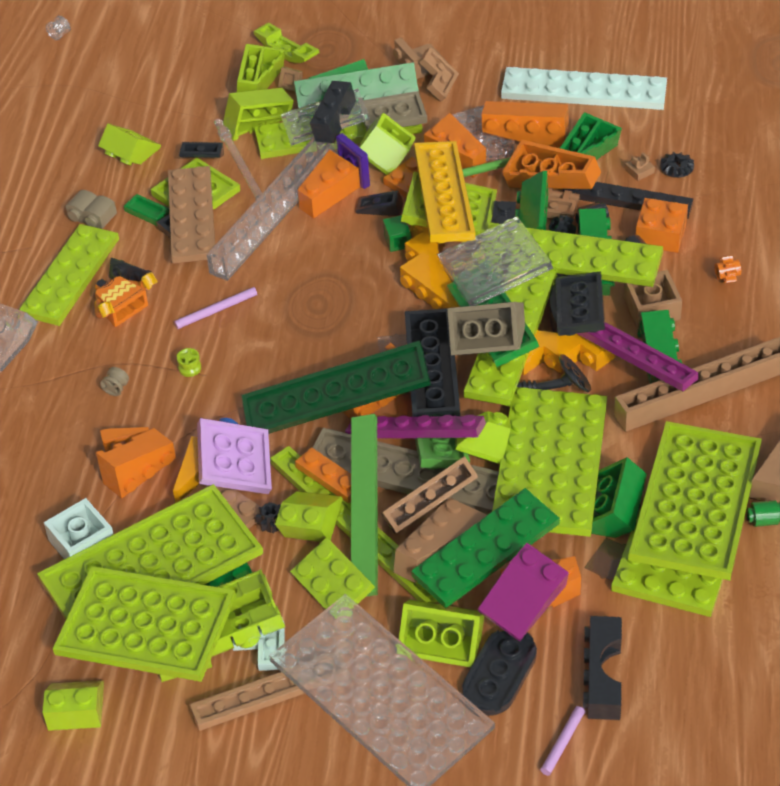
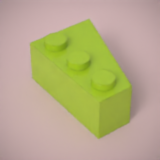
(255, 109)

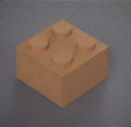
(659, 297)

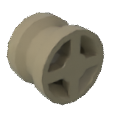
(114, 381)

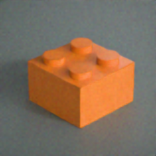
(662, 223)

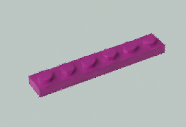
(643, 356)
(428, 427)

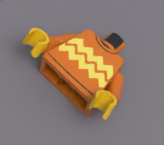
(121, 298)

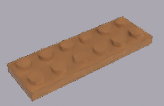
(191, 214)

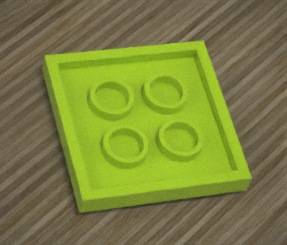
(222, 186)

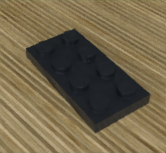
(580, 304)

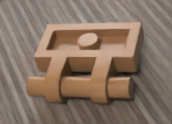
(562, 203)

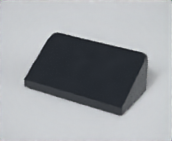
(202, 149)

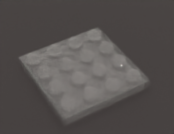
(494, 261)

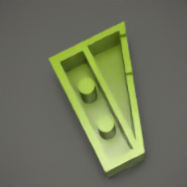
(259, 67)

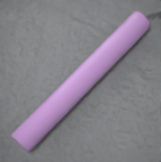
(562, 740)

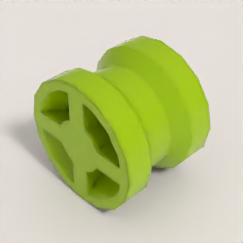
(188, 362)

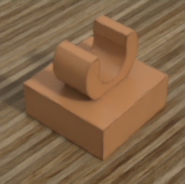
(288, 77)
(640, 167)

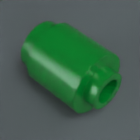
(764, 513)

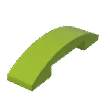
(272, 37)

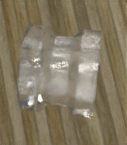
(58, 27)

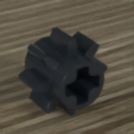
(562, 224)
(267, 517)

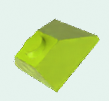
(491, 441)

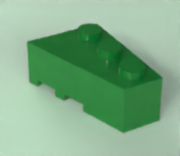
(592, 136)

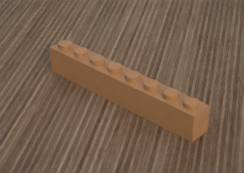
(714, 380)

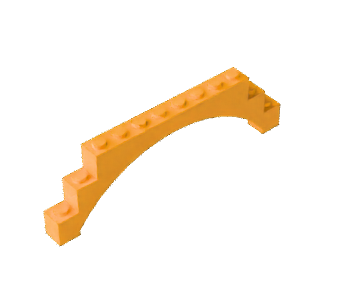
(429, 281)

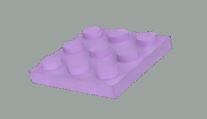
(234, 456)

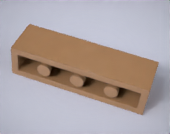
(429, 495)

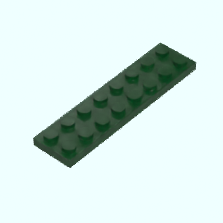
(337, 389)

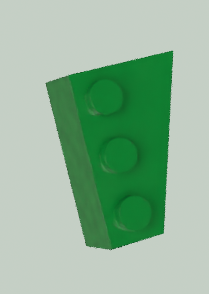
(657, 332)

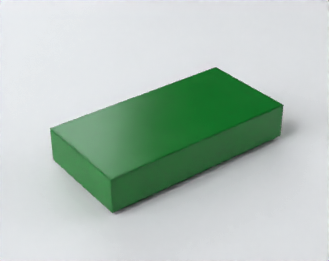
(146, 209)

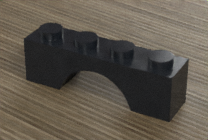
(604, 692)

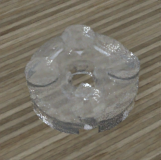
(498, 151)

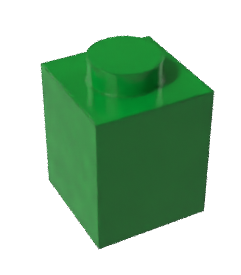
(396, 233)

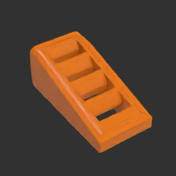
(119, 435)

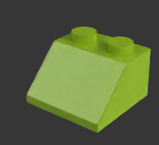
(127, 145)
(308, 516)
(73, 705)

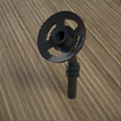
(571, 375)

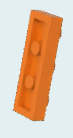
(326, 473)

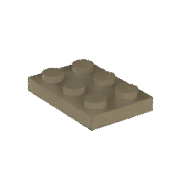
(402, 108)

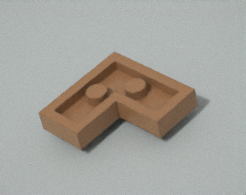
(442, 72)

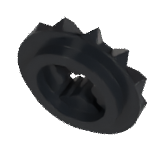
(671, 169)

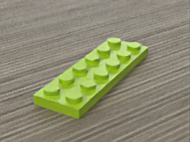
(69, 274)

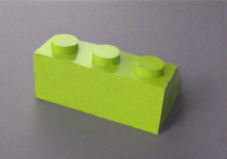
(441, 633)

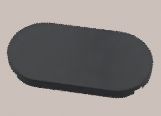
(499, 672)

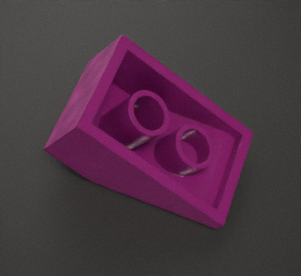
(524, 591)

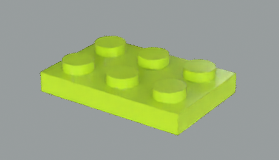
(331, 575)

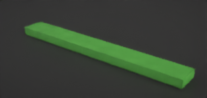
(364, 497)

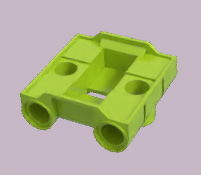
(257, 608)

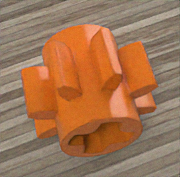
(727, 269)

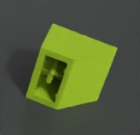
(386, 143)

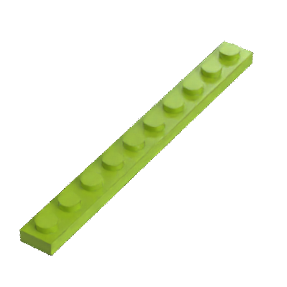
(285, 464)

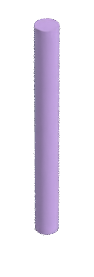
(215, 308)

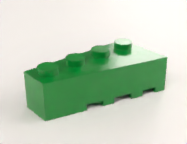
(595, 224)

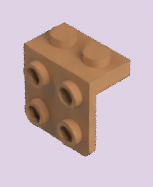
(404, 54)

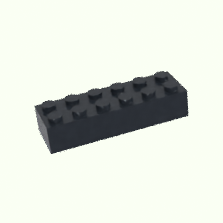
(432, 331)

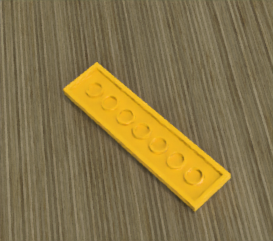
(444, 192)

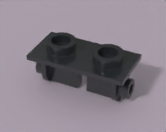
(125, 270)

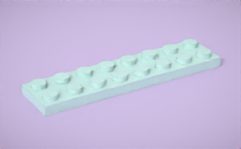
(584, 88)

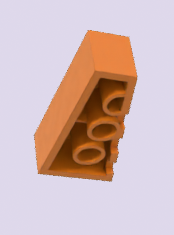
(527, 121)
(564, 167)

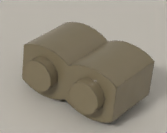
(91, 209)

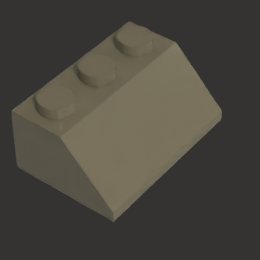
(486, 328)

